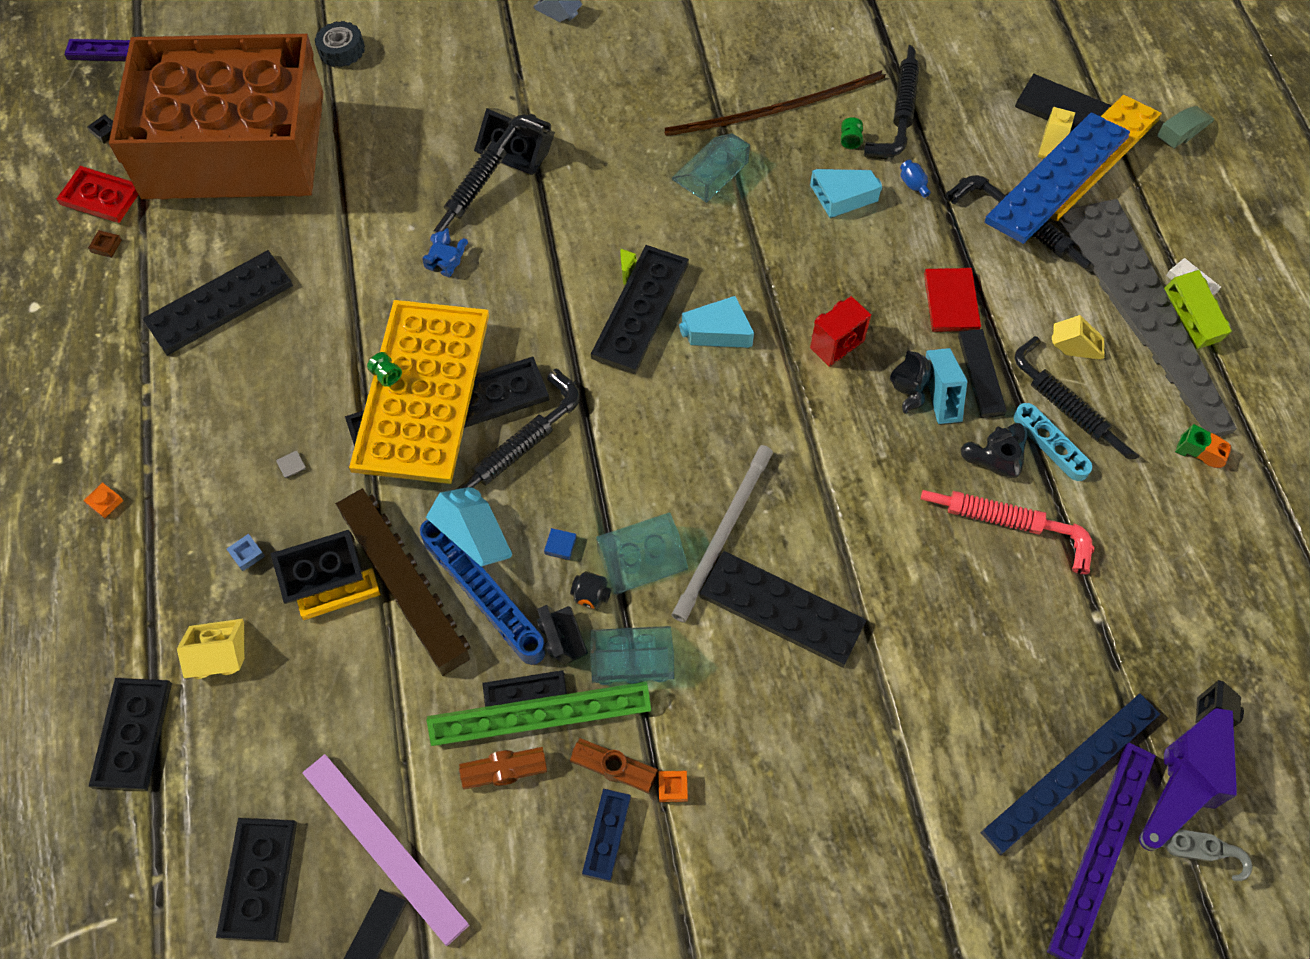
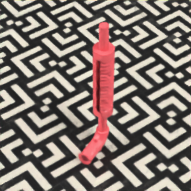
(1030, 520)

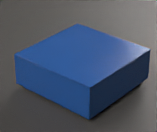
(560, 544)

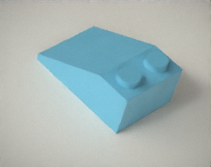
(470, 525)

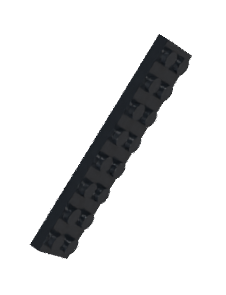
(493, 394)

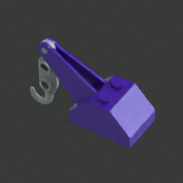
(1200, 776)

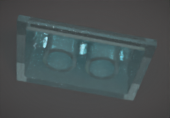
(713, 166)
(642, 553)
(632, 655)

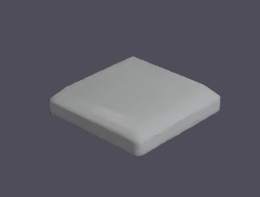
(291, 464)

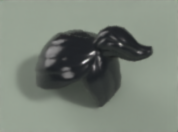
(911, 379)

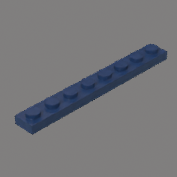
(1069, 774)

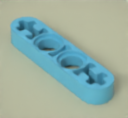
(1055, 439)

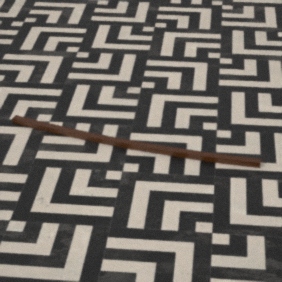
(776, 108)

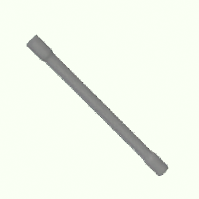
(689, 597)

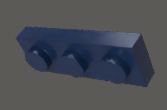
(606, 835)

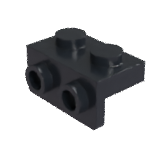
(563, 634)

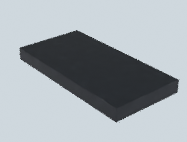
(1043, 94)
(130, 734)
(257, 880)

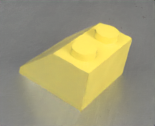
(212, 649)

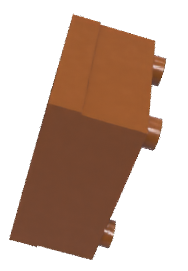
(219, 116)

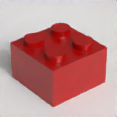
(840, 330)

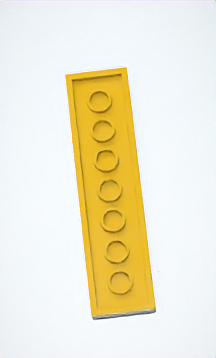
(1129, 115)

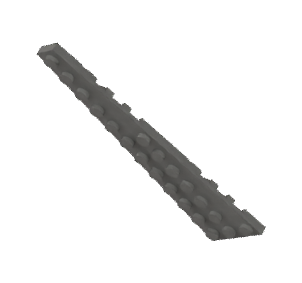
(1129, 279)

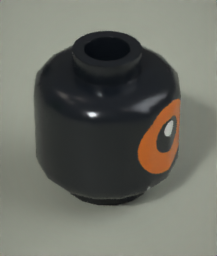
(590, 590)

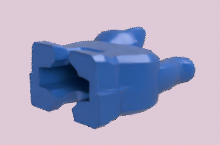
(444, 255)

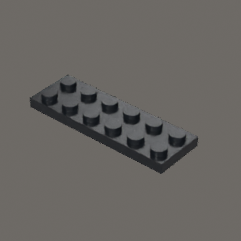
(217, 302)
(639, 309)
(783, 608)

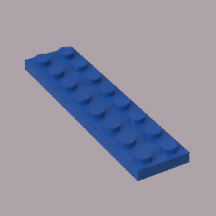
(1057, 177)

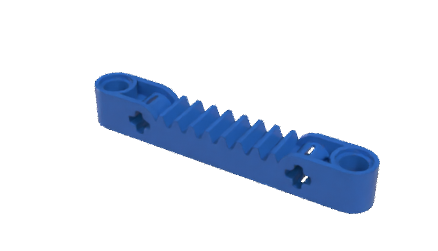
(485, 594)

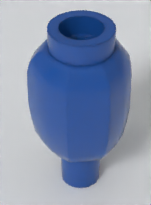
(915, 177)

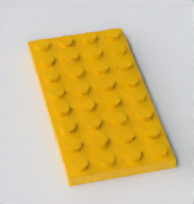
(420, 419)

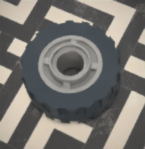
(339, 44)

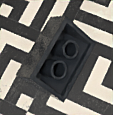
(524, 150)
(317, 566)

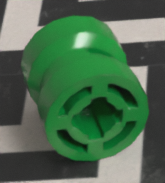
(851, 133)
(382, 367)

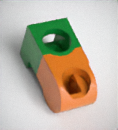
(1204, 446)

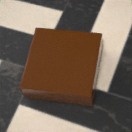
(105, 244)

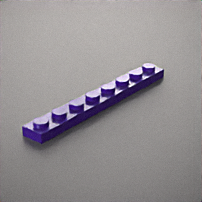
(1101, 854)

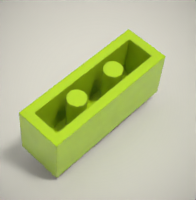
(1197, 309)

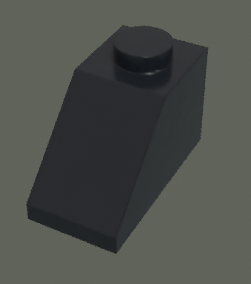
(1220, 697)

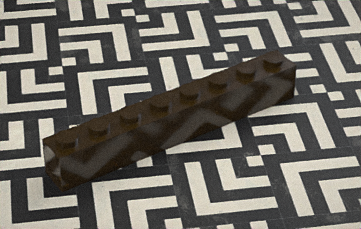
(403, 581)

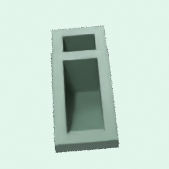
(1184, 126)

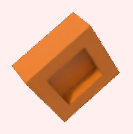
(103, 500)
(673, 786)

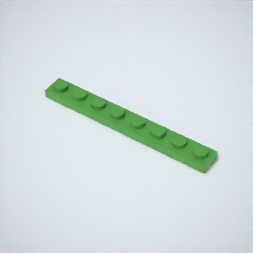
(538, 713)

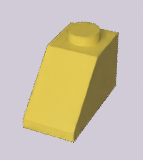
(1056, 130)
(1078, 338)

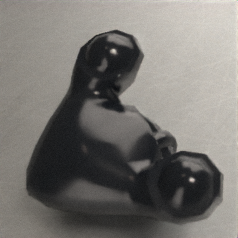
(1002, 453)

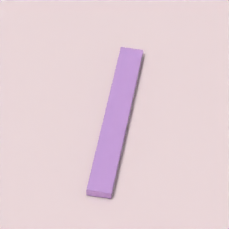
(386, 850)

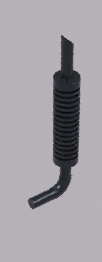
(1068, 401)

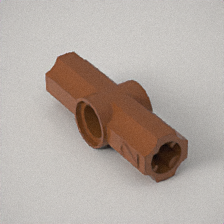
(596, 759)
(502, 768)

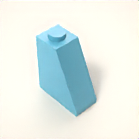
(845, 189)
(717, 325)
(946, 386)

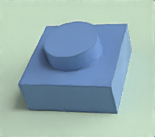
(245, 552)

